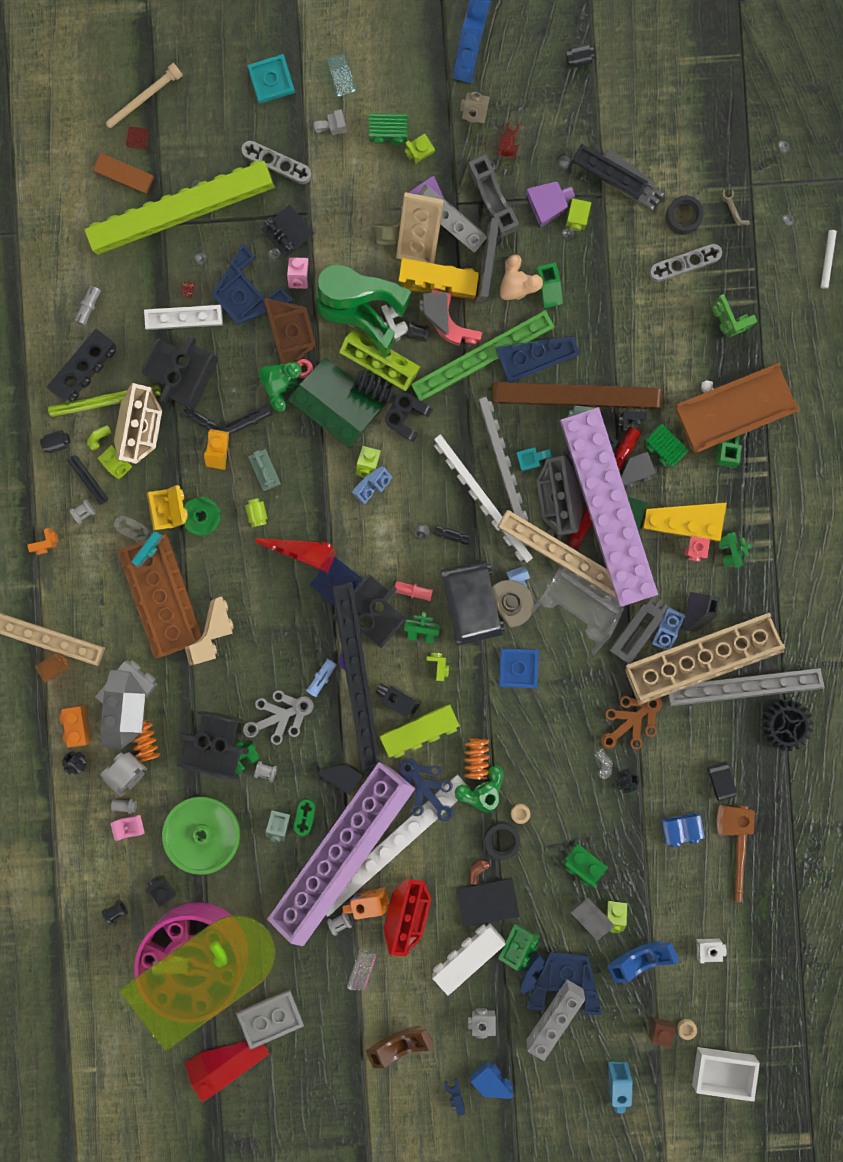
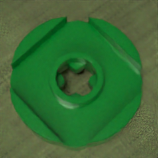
(212, 514)

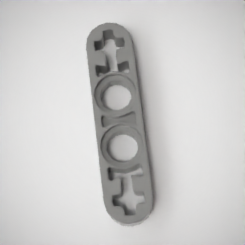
(278, 159)
(684, 259)

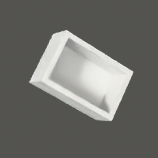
(725, 1074)

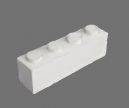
(468, 958)

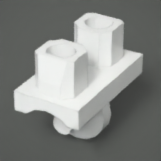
(389, 314)

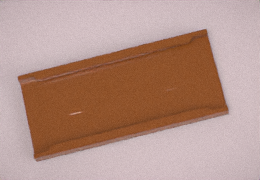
(736, 408)
(161, 599)

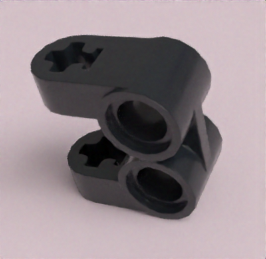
(403, 413)

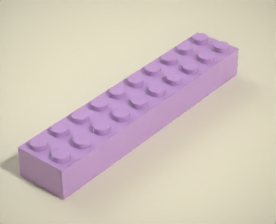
(608, 507)
(340, 854)

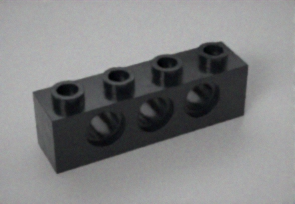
(82, 356)

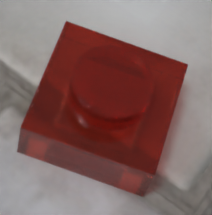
(137, 138)

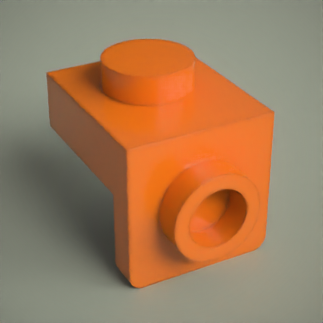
(42, 546)

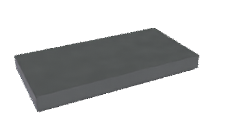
(487, 260)

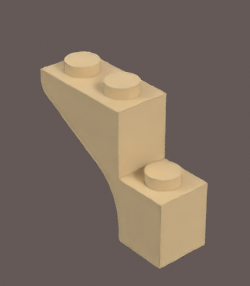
(216, 626)

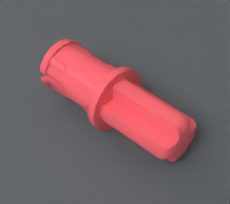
(413, 590)

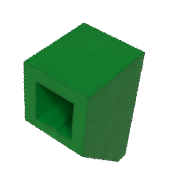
(551, 290)

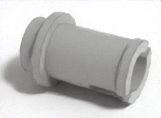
(124, 806)

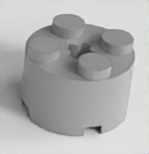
(123, 773)

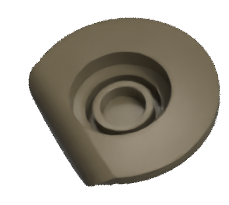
(513, 602)

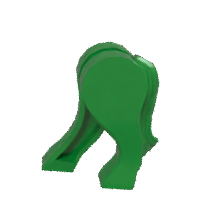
(344, 300)

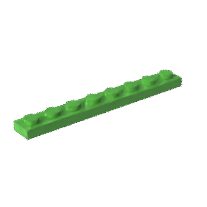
(481, 356)

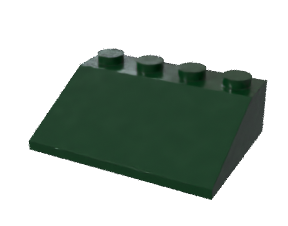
(334, 405)

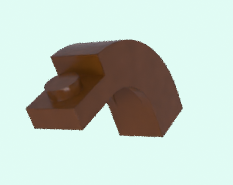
(398, 1045)

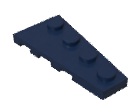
(531, 357)

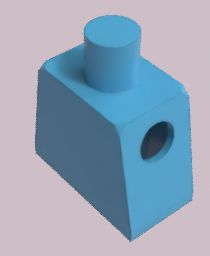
(620, 1086)

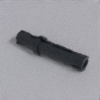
(249, 419)

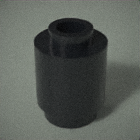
(580, 55)
(55, 442)

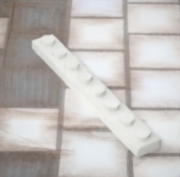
(477, 493)

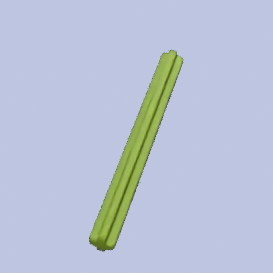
(94, 402)

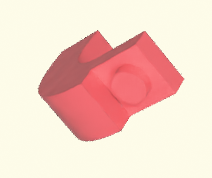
(457, 333)

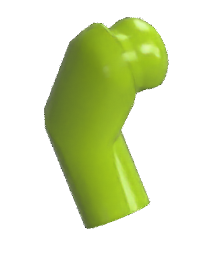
(96, 435)

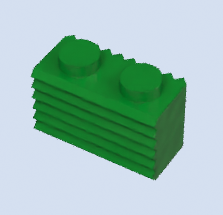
(388, 128)
(665, 446)

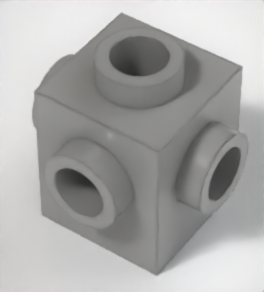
(482, 1023)

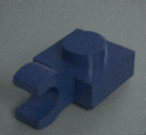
(457, 1100)

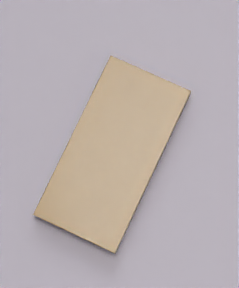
(419, 227)

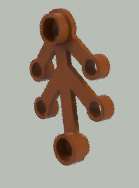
(634, 720)

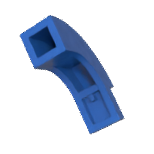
(640, 959)

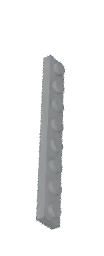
(503, 461)
(748, 687)

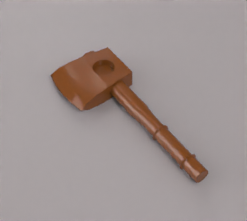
(739, 822)

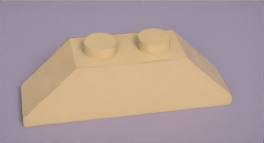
(137, 424)

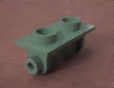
(264, 470)

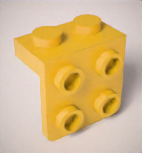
(167, 508)

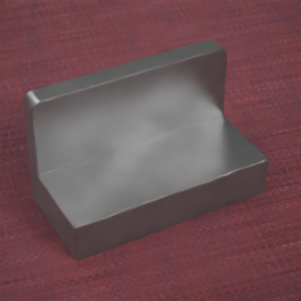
(591, 918)

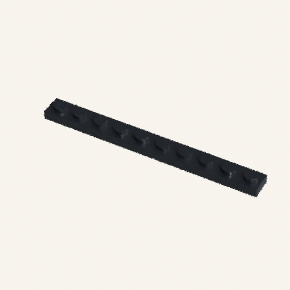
(356, 675)

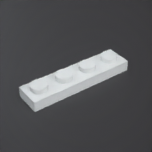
(183, 317)

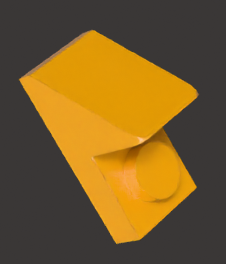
(216, 451)

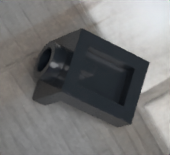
(634, 417)
(160, 890)

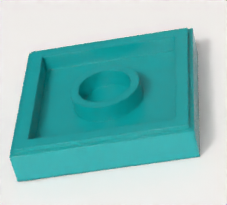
(271, 78)

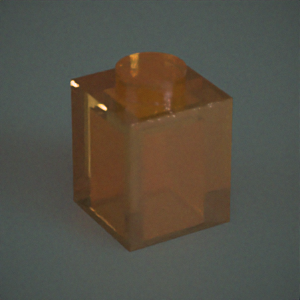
(52, 667)

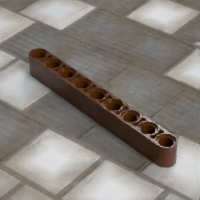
(577, 395)

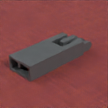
(649, 192)
(635, 636)

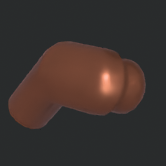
(477, 868)

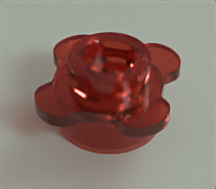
(188, 289)

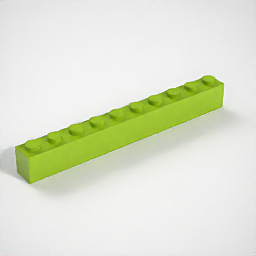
(180, 207)

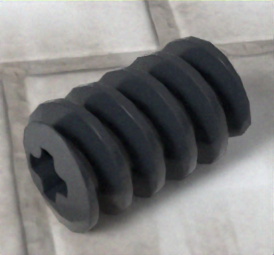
(374, 386)

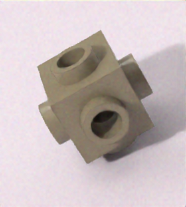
(475, 107)

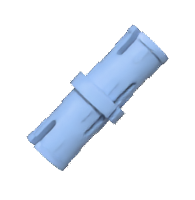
(321, 677)

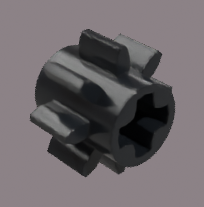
(74, 763)
(627, 780)

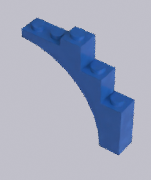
(471, 39)

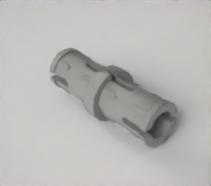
(87, 305)

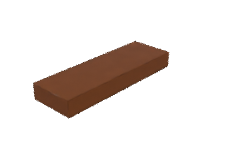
(123, 173)

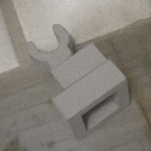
(335, 123)

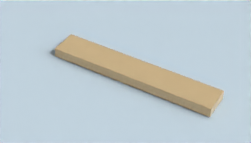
(51, 640)

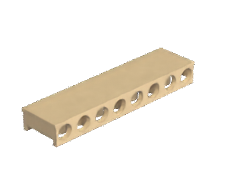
(704, 658)

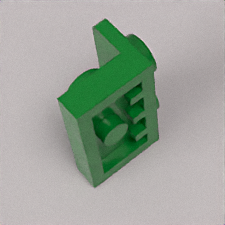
(585, 865)
(519, 948)

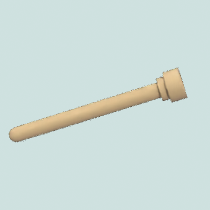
(171, 74)

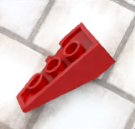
(310, 553)
(219, 1067)

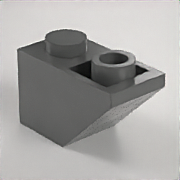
(637, 469)

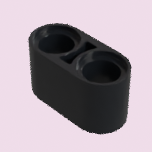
(722, 781)

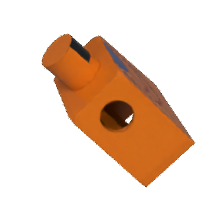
(368, 904)

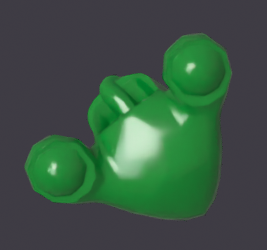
(278, 380)
(486, 794)

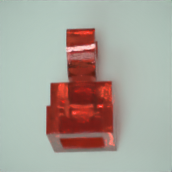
(506, 144)

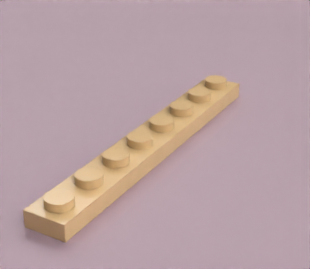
(556, 551)

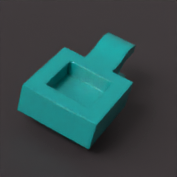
(530, 458)

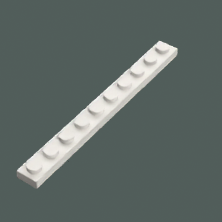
(397, 842)

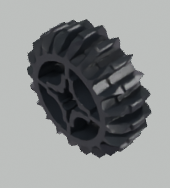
(794, 722)

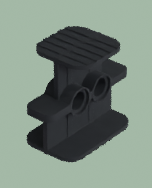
(192, 376)
(382, 624)
(211, 758)

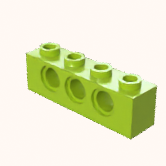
(392, 368)

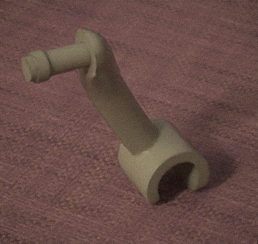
(734, 212)

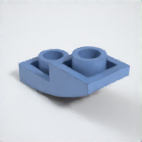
(376, 480)
(668, 628)

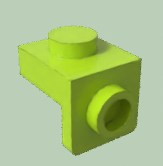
(367, 461)
(116, 467)
(442, 669)
(617, 915)

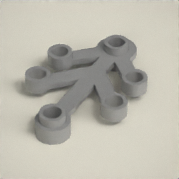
(281, 716)

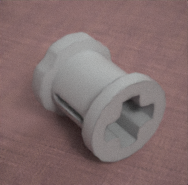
(82, 511)
(265, 771)
(339, 923)

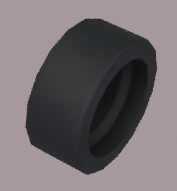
(695, 204)
(502, 826)

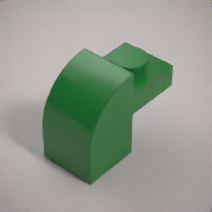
(728, 453)

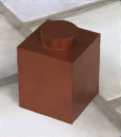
(661, 1032)

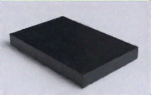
(487, 902)

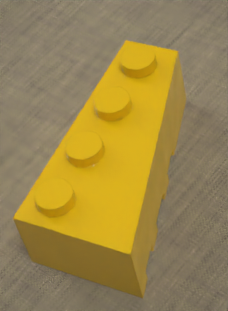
(428, 276)
(687, 521)

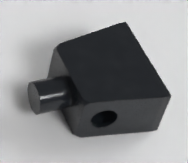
(405, 704)

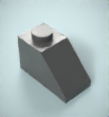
(436, 310)

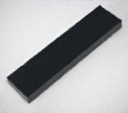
(609, 171)

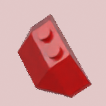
(406, 916)

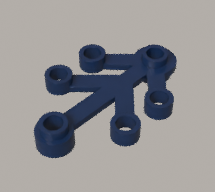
(423, 787)

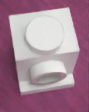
(704, 947)

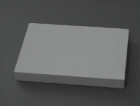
(270, 1019)

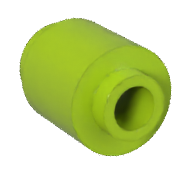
(256, 512)

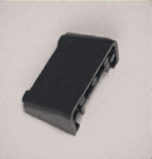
(472, 602)

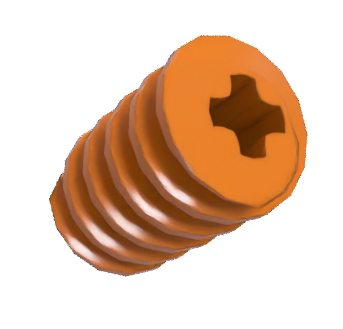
(144, 743)
(476, 758)

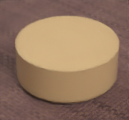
(520, 813)
(686, 1029)

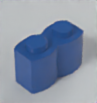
(682, 829)

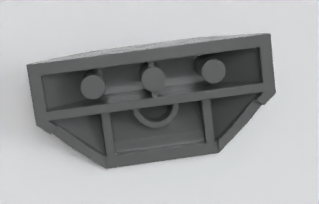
(560, 496)
(122, 710)

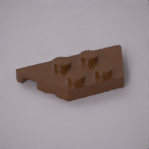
(290, 329)

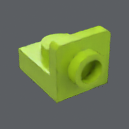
(419, 148)

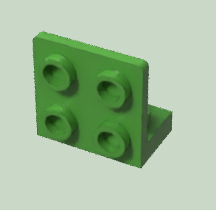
(728, 323)

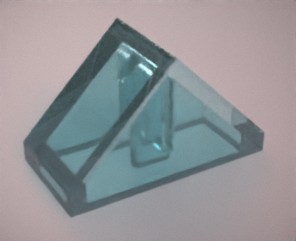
(341, 74)

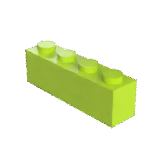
(419, 730)

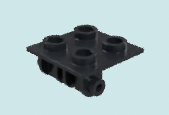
(287, 231)

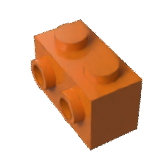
(75, 726)

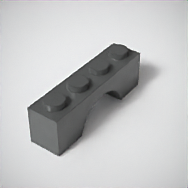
(488, 188)

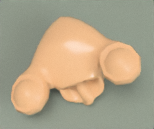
(515, 283)

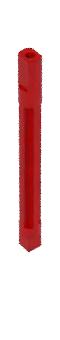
(621, 456)

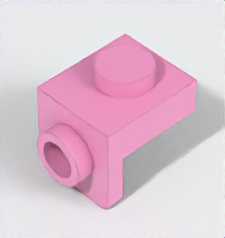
(298, 273)
(127, 827)

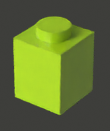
(578, 214)

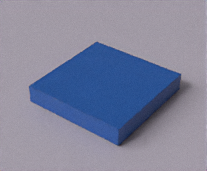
(518, 668)

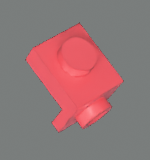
(697, 548)

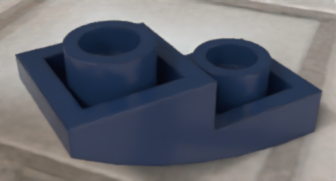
(528, 979)

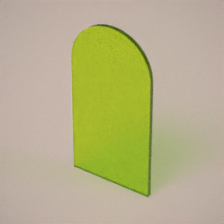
(201, 978)

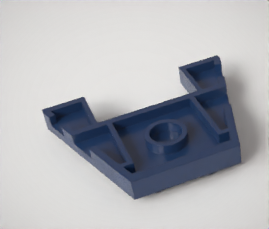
(238, 294)
(562, 967)

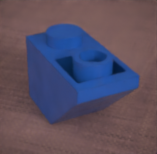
(490, 1083)

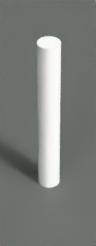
(828, 259)

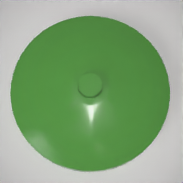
(201, 835)

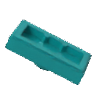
(148, 549)

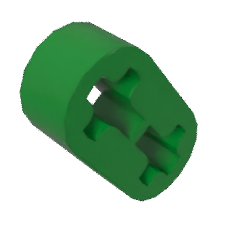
(300, 816)

